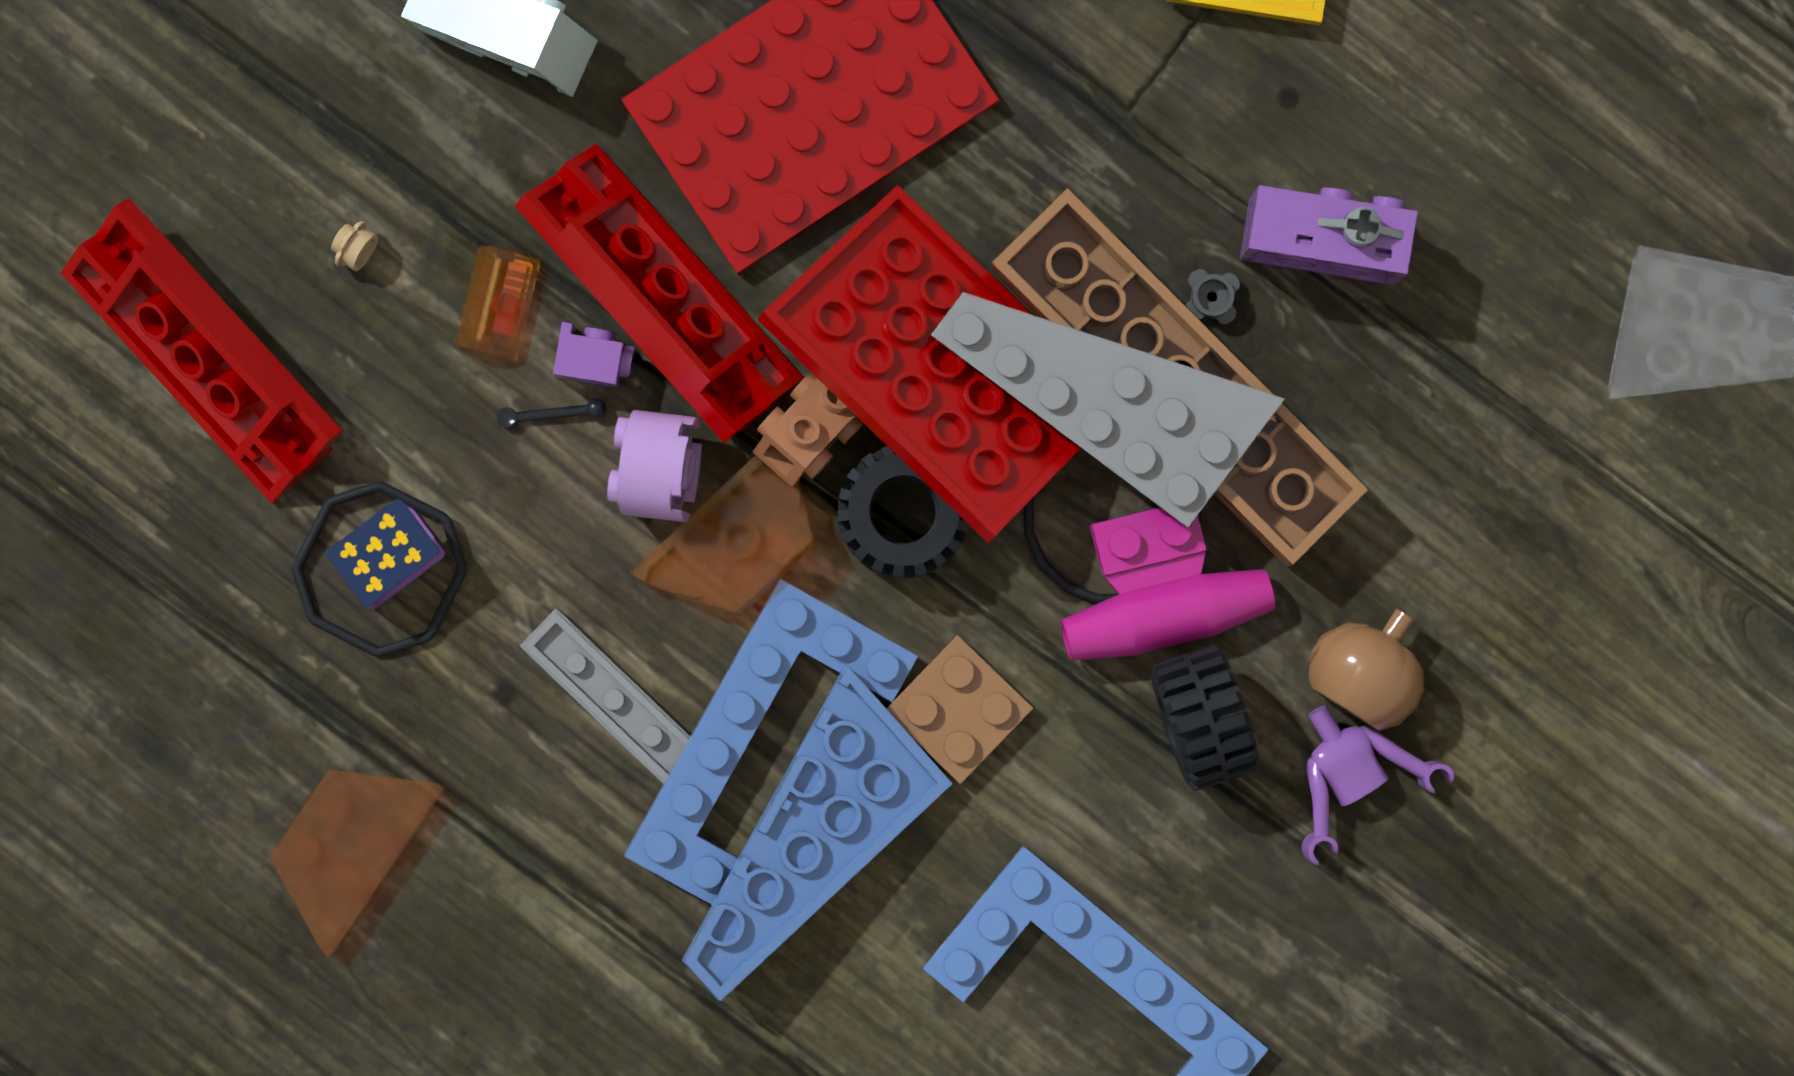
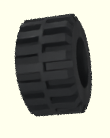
(874, 549)
(1205, 717)

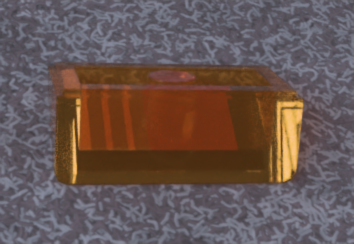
(498, 302)

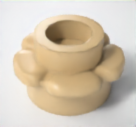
(354, 245)

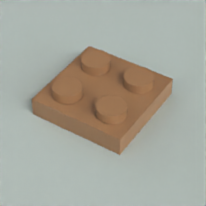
(959, 709)

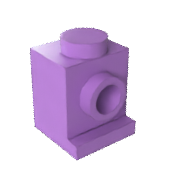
(592, 357)

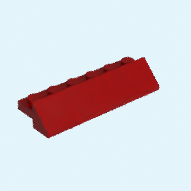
(659, 292)
(201, 351)

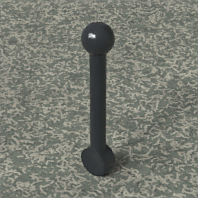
(509, 417)

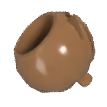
(1368, 671)

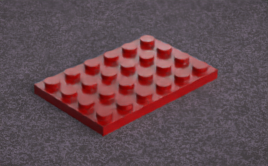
(805, 113)
(866, 331)

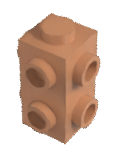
(800, 437)

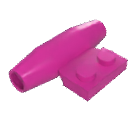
(1160, 590)

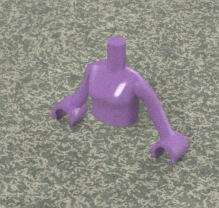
(1352, 771)

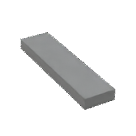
(607, 693)

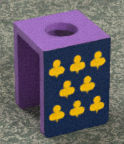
(385, 554)

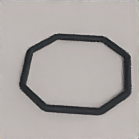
(445, 602)

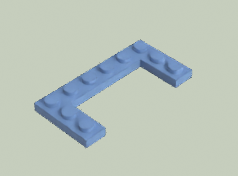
(785, 626)
(1035, 893)

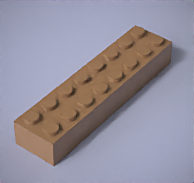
(1086, 279)

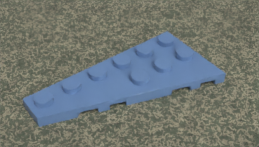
(832, 813)

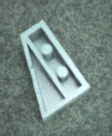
(519, 33)

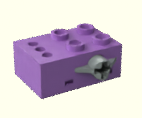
(1329, 233)

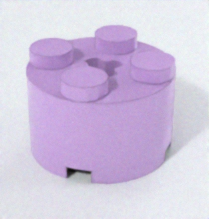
(655, 465)

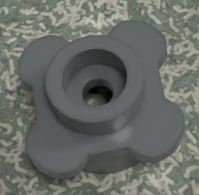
(1225, 289)

